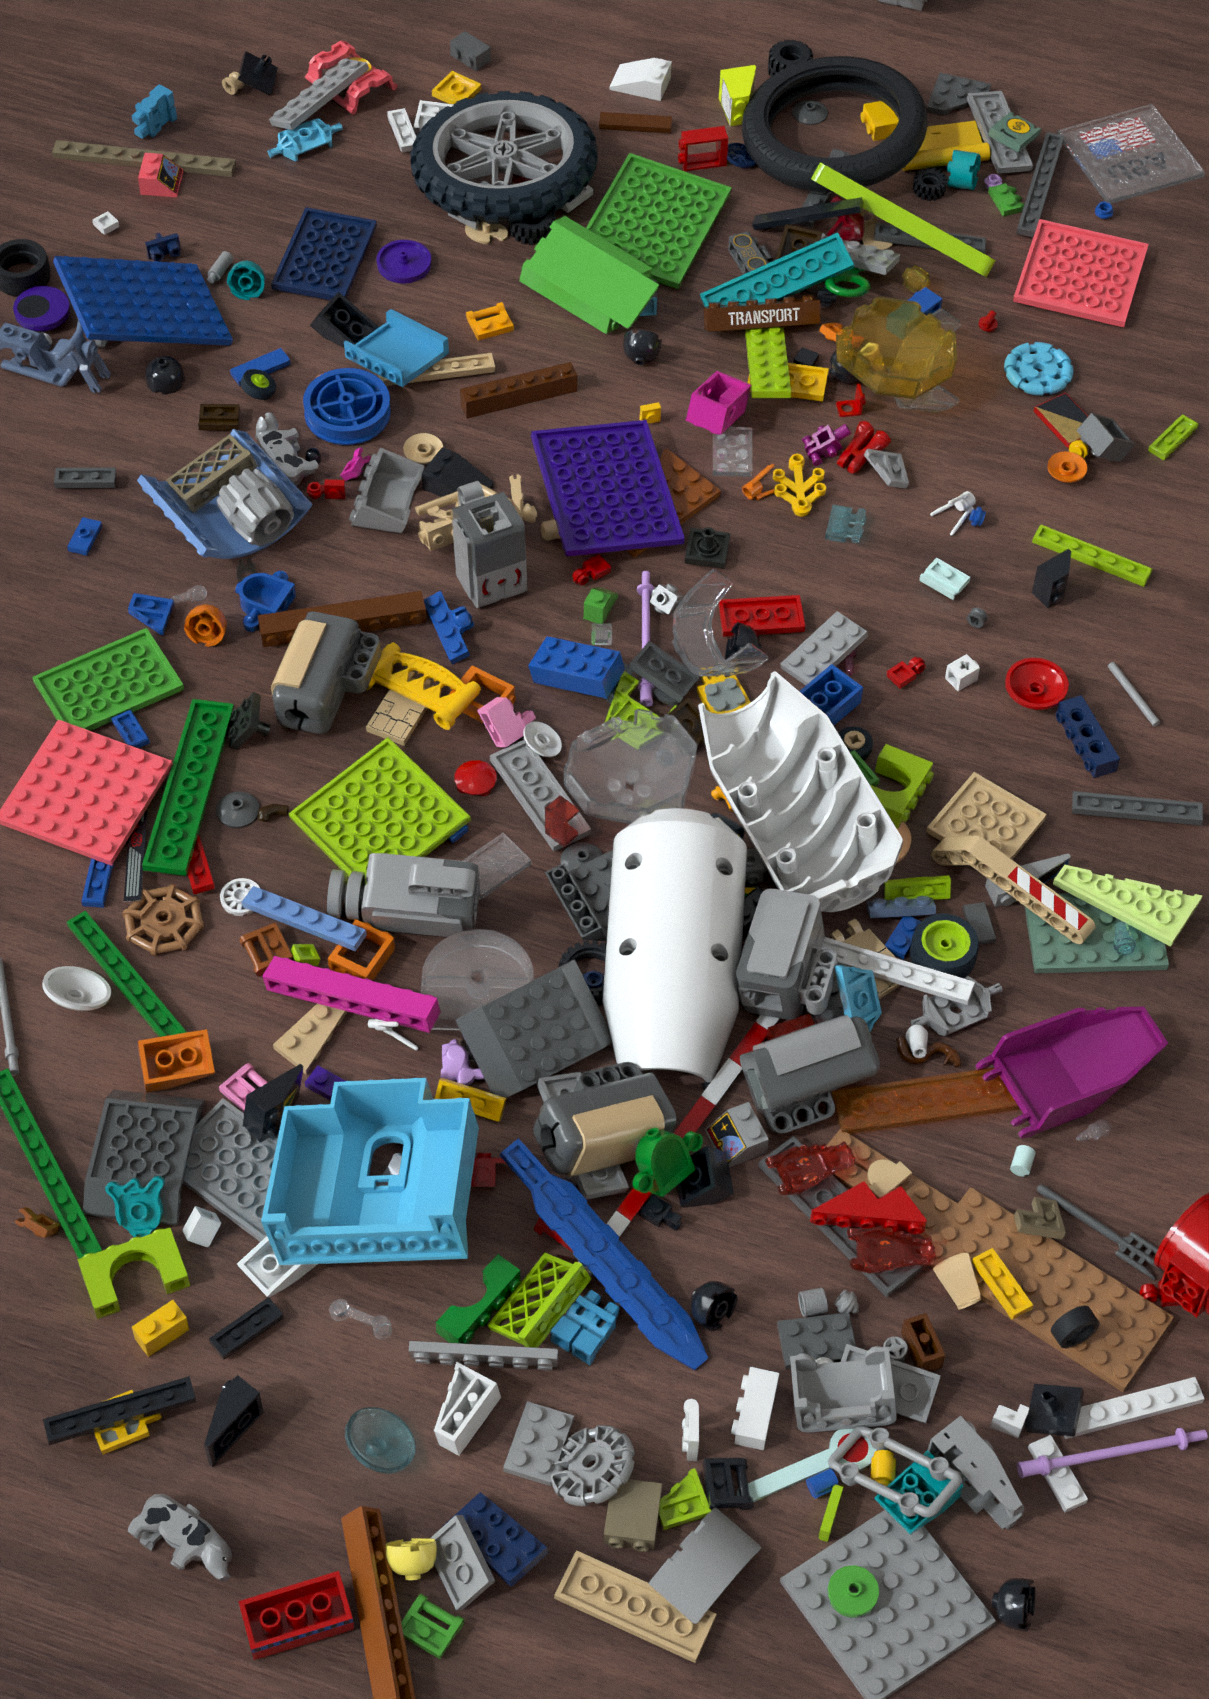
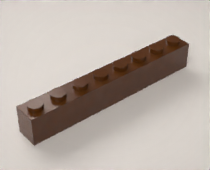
(369, 613)

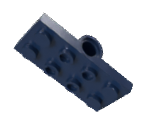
(502, 1541)

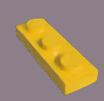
(482, 1102)
(1002, 1283)

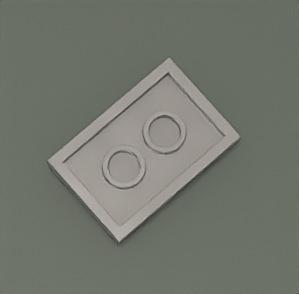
(538, 1443)
(461, 1563)

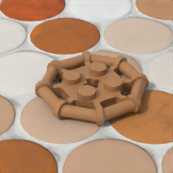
(163, 930)

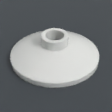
(542, 739)

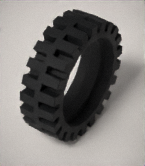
(587, 951)

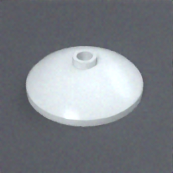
(76, 988)

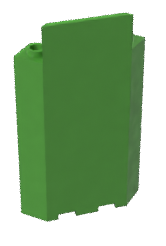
(589, 276)

